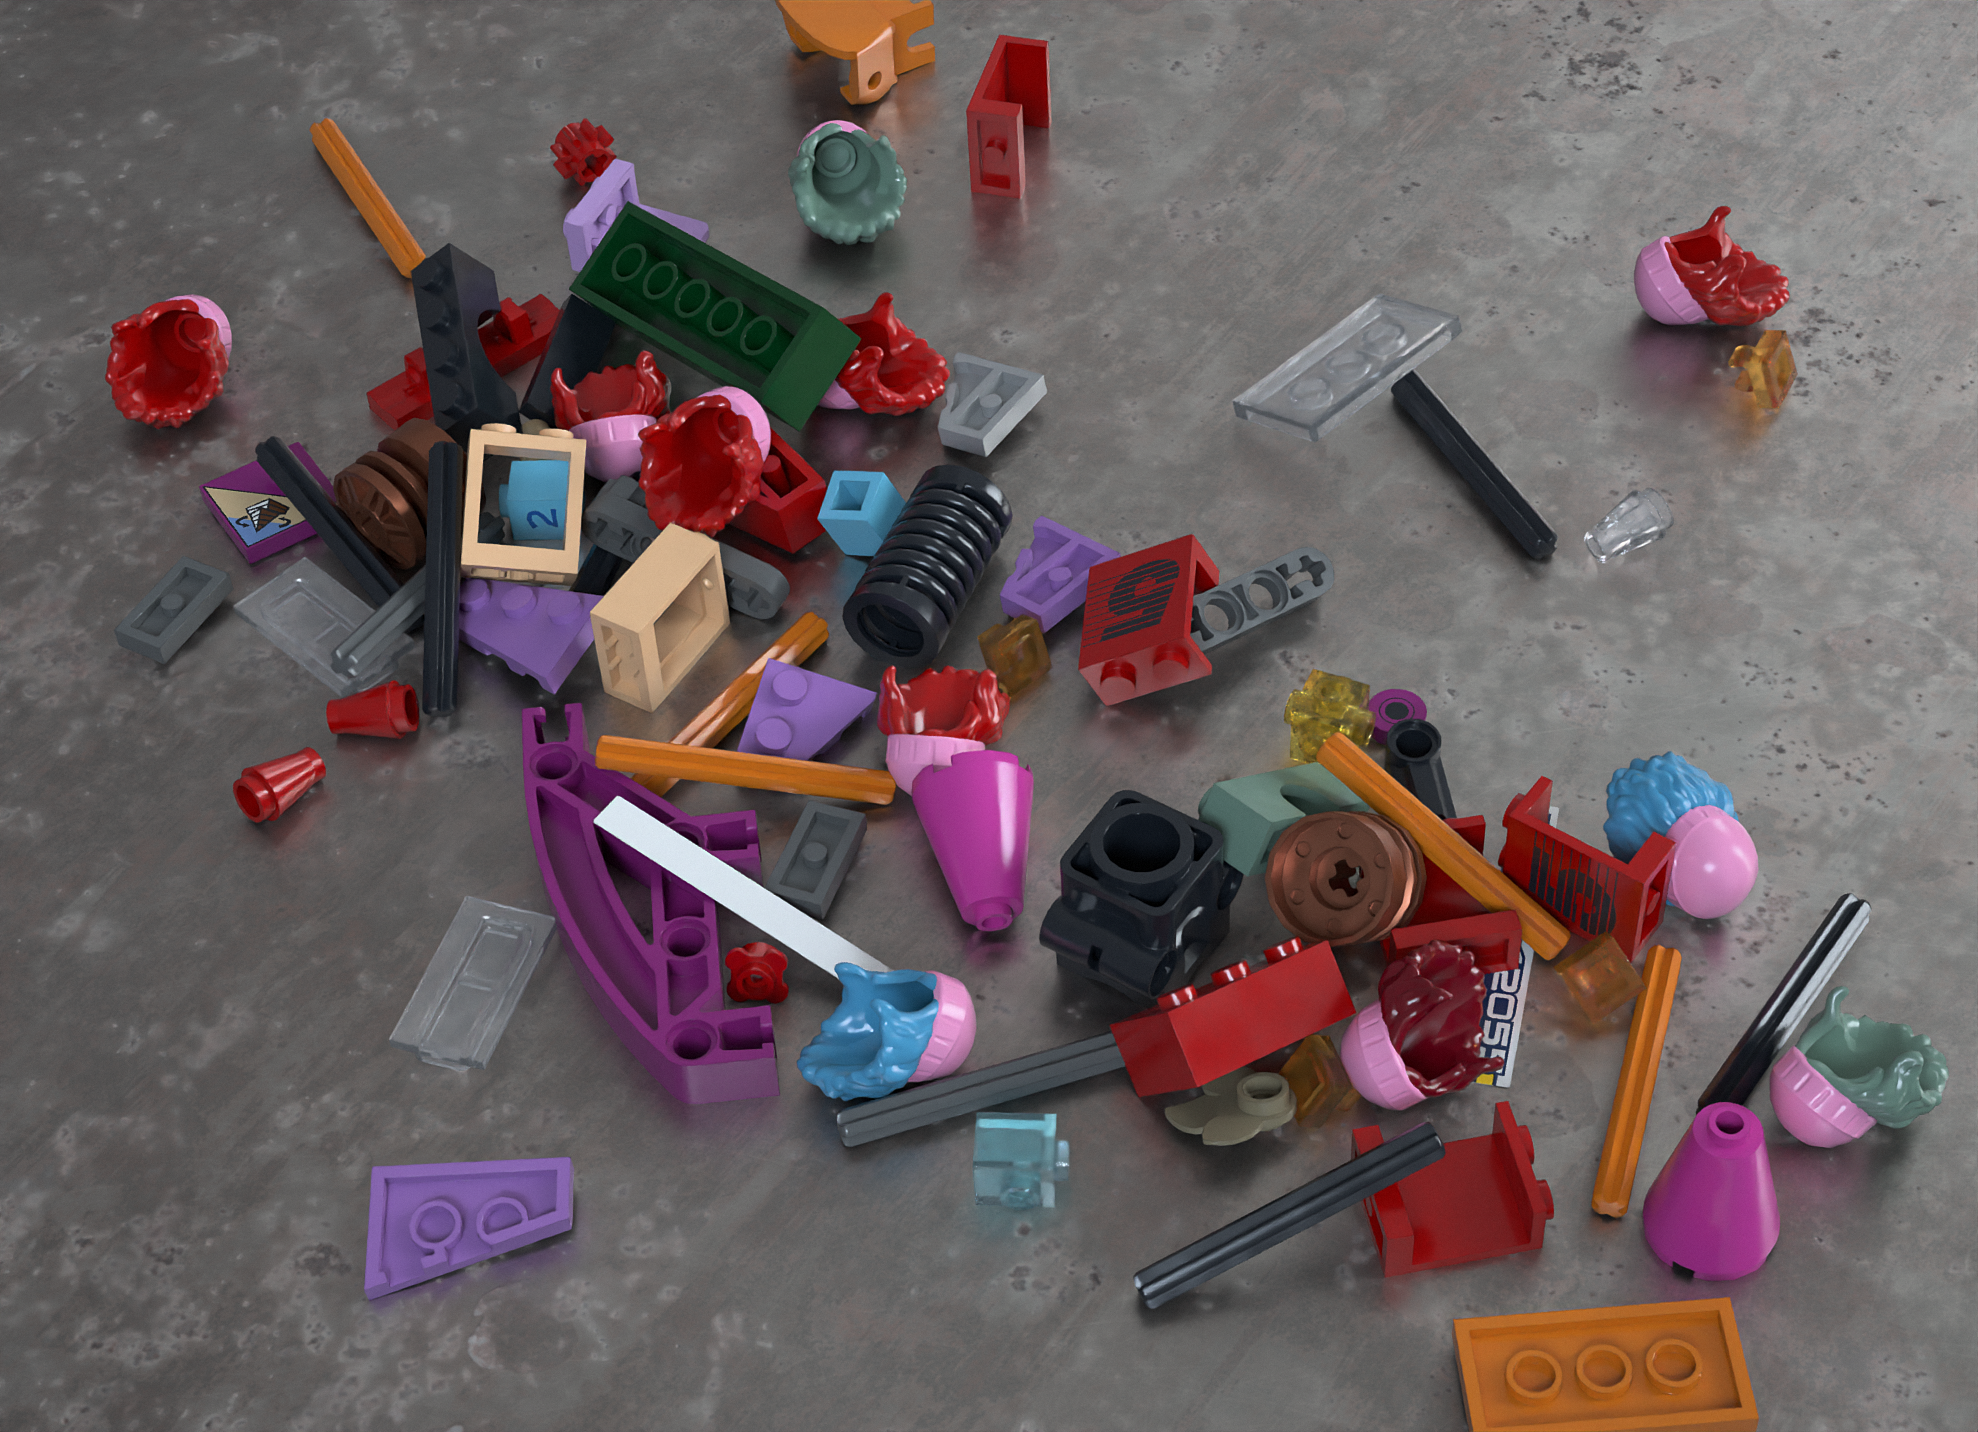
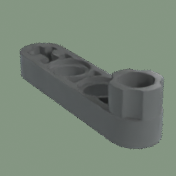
(621, 525)
(1241, 611)

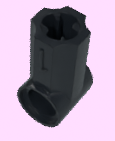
(1416, 763)

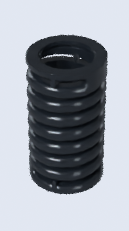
(927, 566)

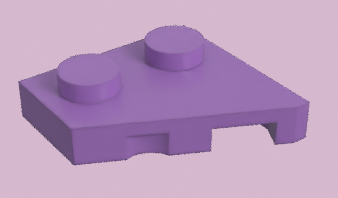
(1052, 574)
(800, 712)

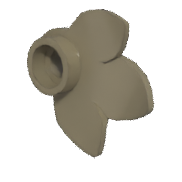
(1236, 1107)

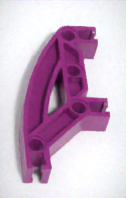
(661, 995)

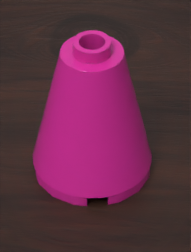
(979, 832)
(1715, 1197)

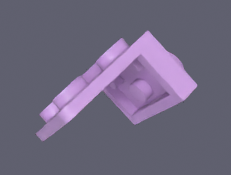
(601, 205)

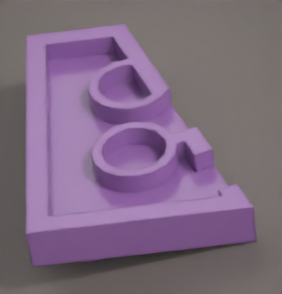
(527, 626)
(459, 1214)

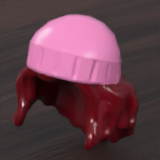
(1421, 1030)

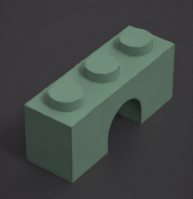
(1259, 807)

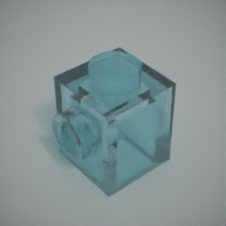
(1018, 1160)

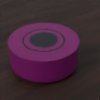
(1394, 706)

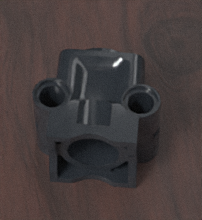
(1141, 898)

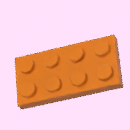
(1607, 1370)

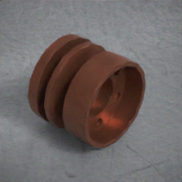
(389, 492)
(1312, 872)

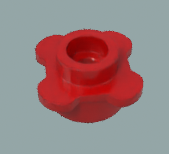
(760, 960)

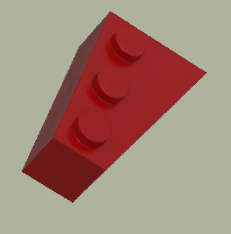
(787, 500)
(1233, 1019)

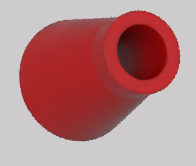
(378, 711)
(276, 785)

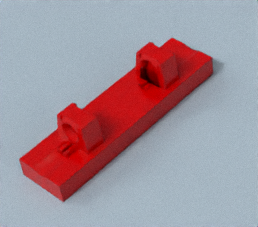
(528, 327)

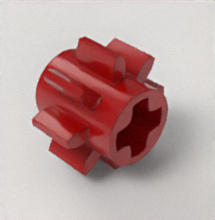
(582, 151)

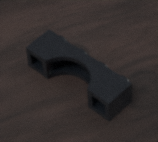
(452, 301)

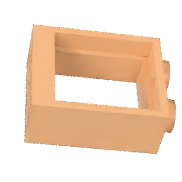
(520, 562)
(648, 660)

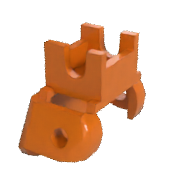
(867, 34)

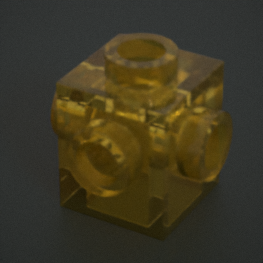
(1327, 707)

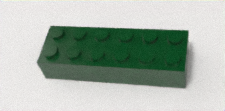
(715, 314)

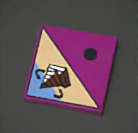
(256, 509)

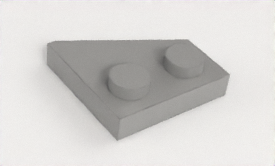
(986, 403)

